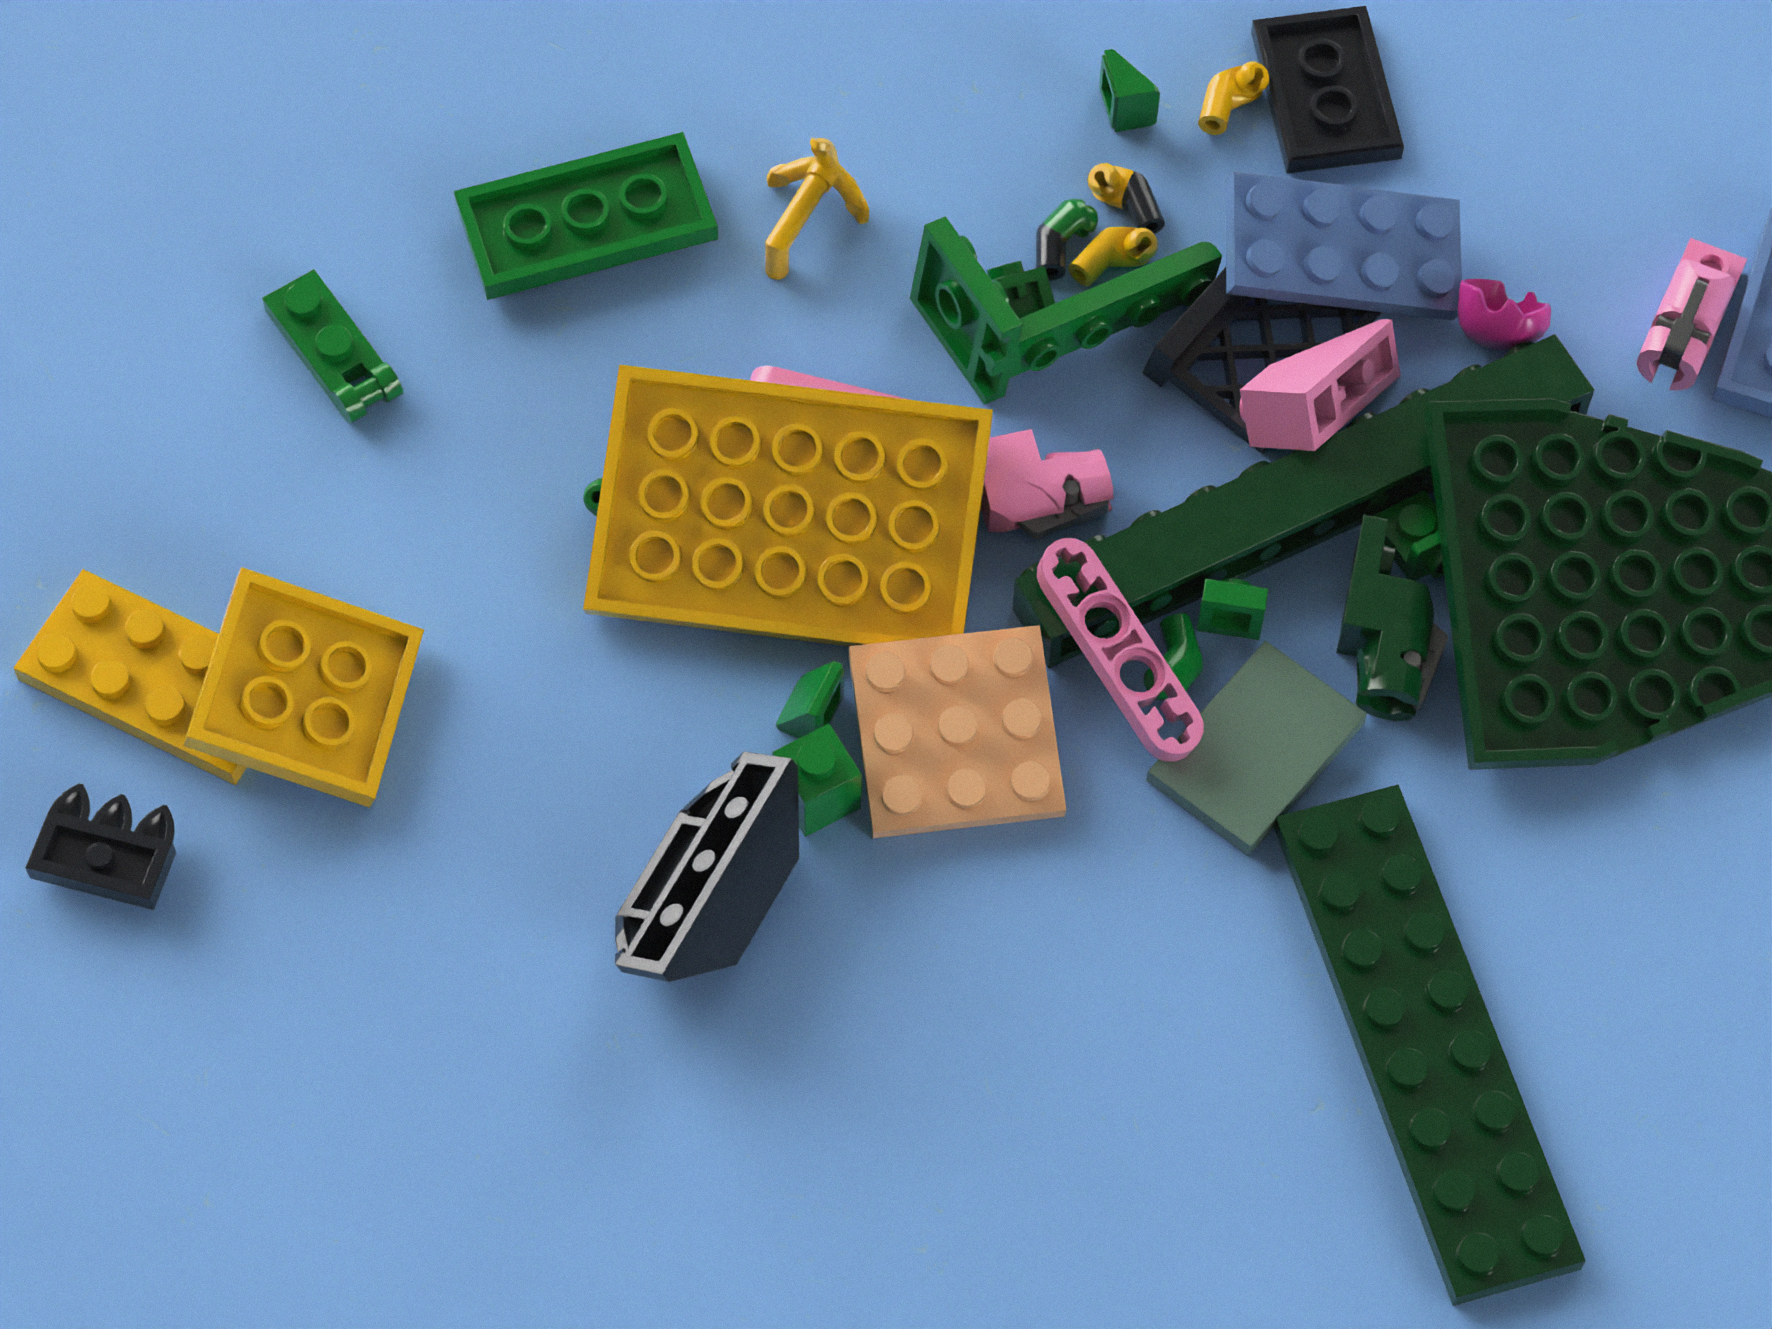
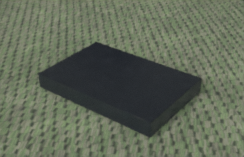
(1327, 89)

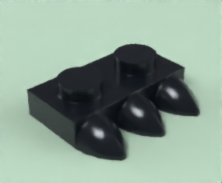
(104, 853)

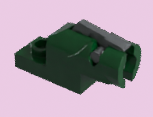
(1388, 630)

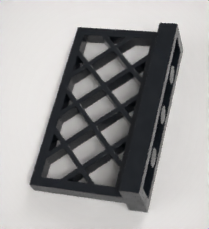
(1210, 318)

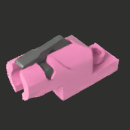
(1690, 313)
(1040, 493)

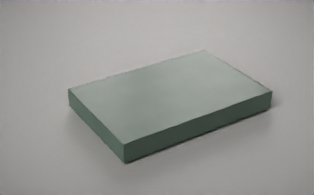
(1259, 748)

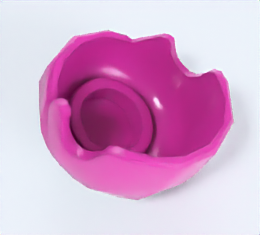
(1497, 321)

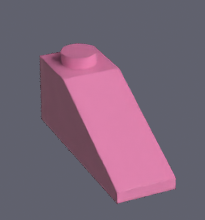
(1319, 389)

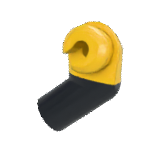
(1128, 192)

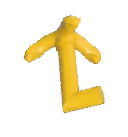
(819, 175)

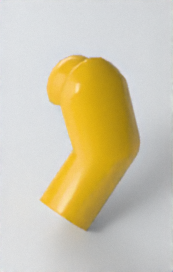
(1229, 91)
(1113, 249)

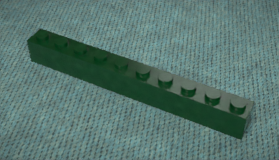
(1287, 503)

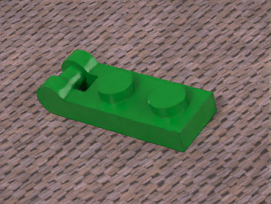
(331, 345)

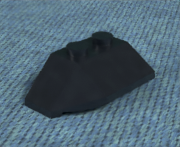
(713, 873)

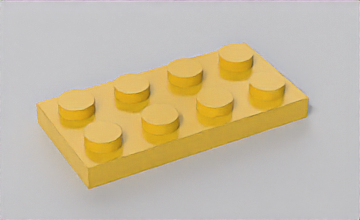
(125, 666)

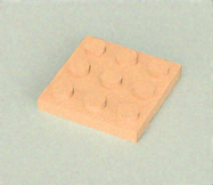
(956, 731)

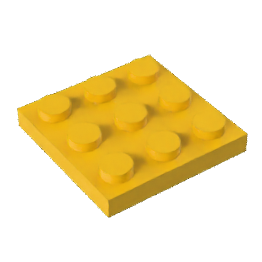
(304, 687)

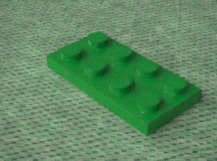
(585, 215)

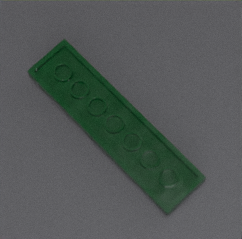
(1428, 1046)

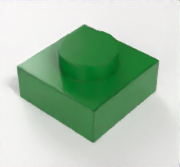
(1232, 608)

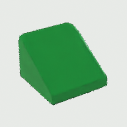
(1127, 94)
(813, 700)

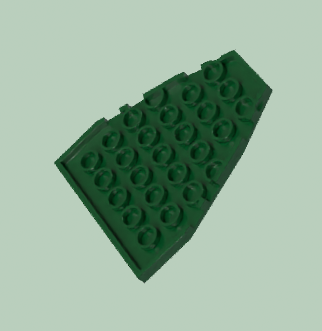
(1596, 579)

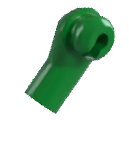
(1182, 652)

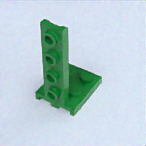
(993, 344)

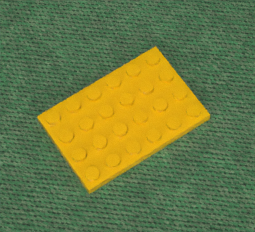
(786, 510)

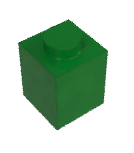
(826, 779)

